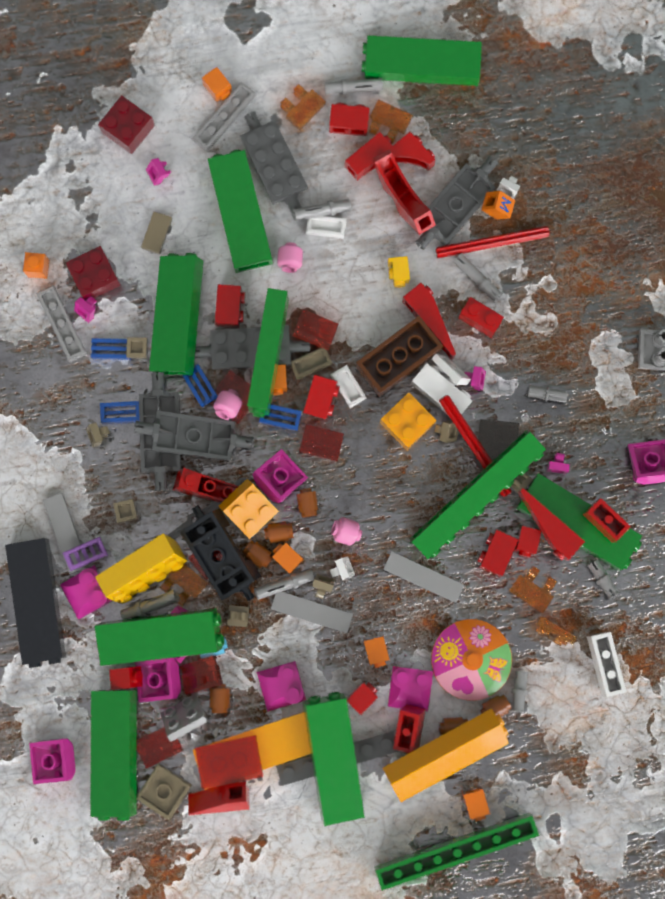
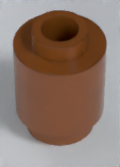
(307, 503)
(279, 532)
(258, 554)
(220, 699)
(499, 705)
(450, 723)

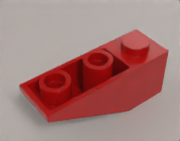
(202, 486)
(220, 799)

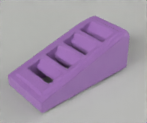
(103, 553)

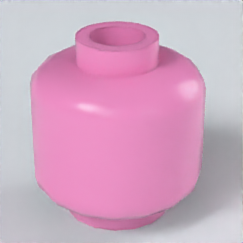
(290, 257)
(227, 404)
(346, 531)

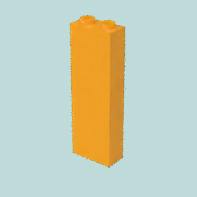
(277, 740)
(447, 754)

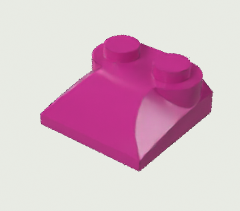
(648, 461)
(279, 477)
(84, 592)
(159, 680)
(281, 686)
(410, 687)
(52, 761)

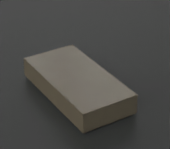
(156, 232)
(310, 363)

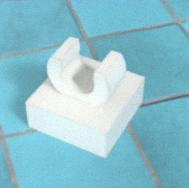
(509, 187)
(343, 568)

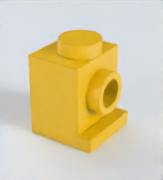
(399, 271)

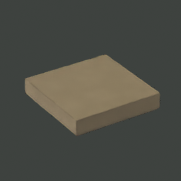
(163, 791)

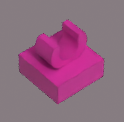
(156, 171)
(86, 308)
(477, 378)
(558, 465)

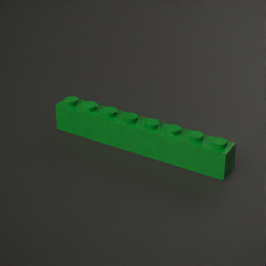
(478, 494)
(456, 851)

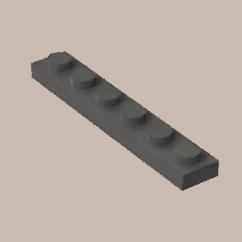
(364, 751)

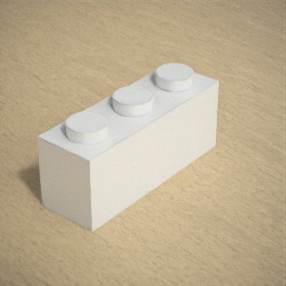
(435, 386)
(606, 664)

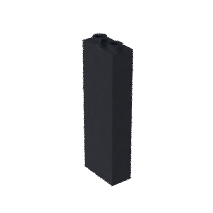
(35, 602)

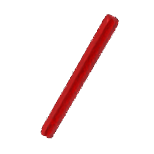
(492, 242)
(468, 435)

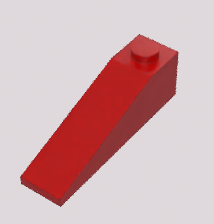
(423, 304)
(558, 535)

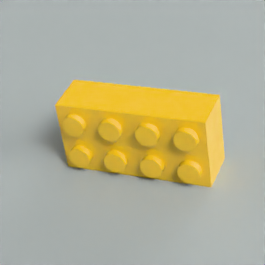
(141, 569)

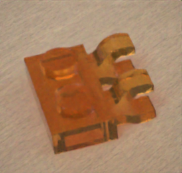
(305, 110)
(391, 117)
(186, 579)
(531, 593)
(562, 636)

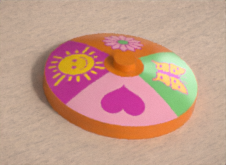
(471, 659)

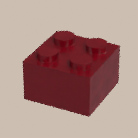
(126, 124)
(93, 273)

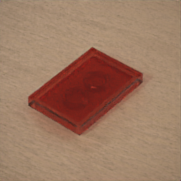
(229, 762)

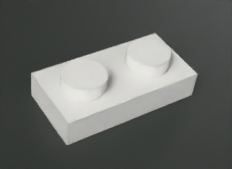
(447, 366)

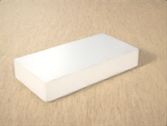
(326, 226)
(349, 386)

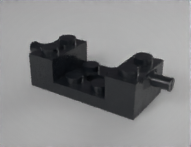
(232, 572)

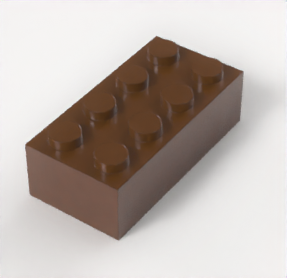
(399, 356)

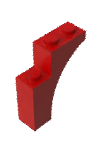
(406, 150)
(406, 200)

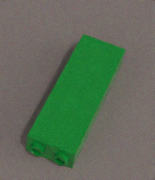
(422, 60)
(240, 211)
(176, 314)
(268, 352)
(570, 511)
(159, 637)
(113, 754)
(333, 758)

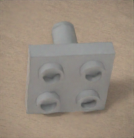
(651, 349)
(183, 718)

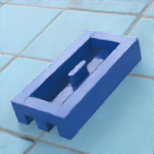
(94, 348)
(207, 399)
(103, 413)
(283, 425)

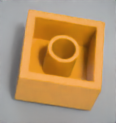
(407, 421)
(248, 508)

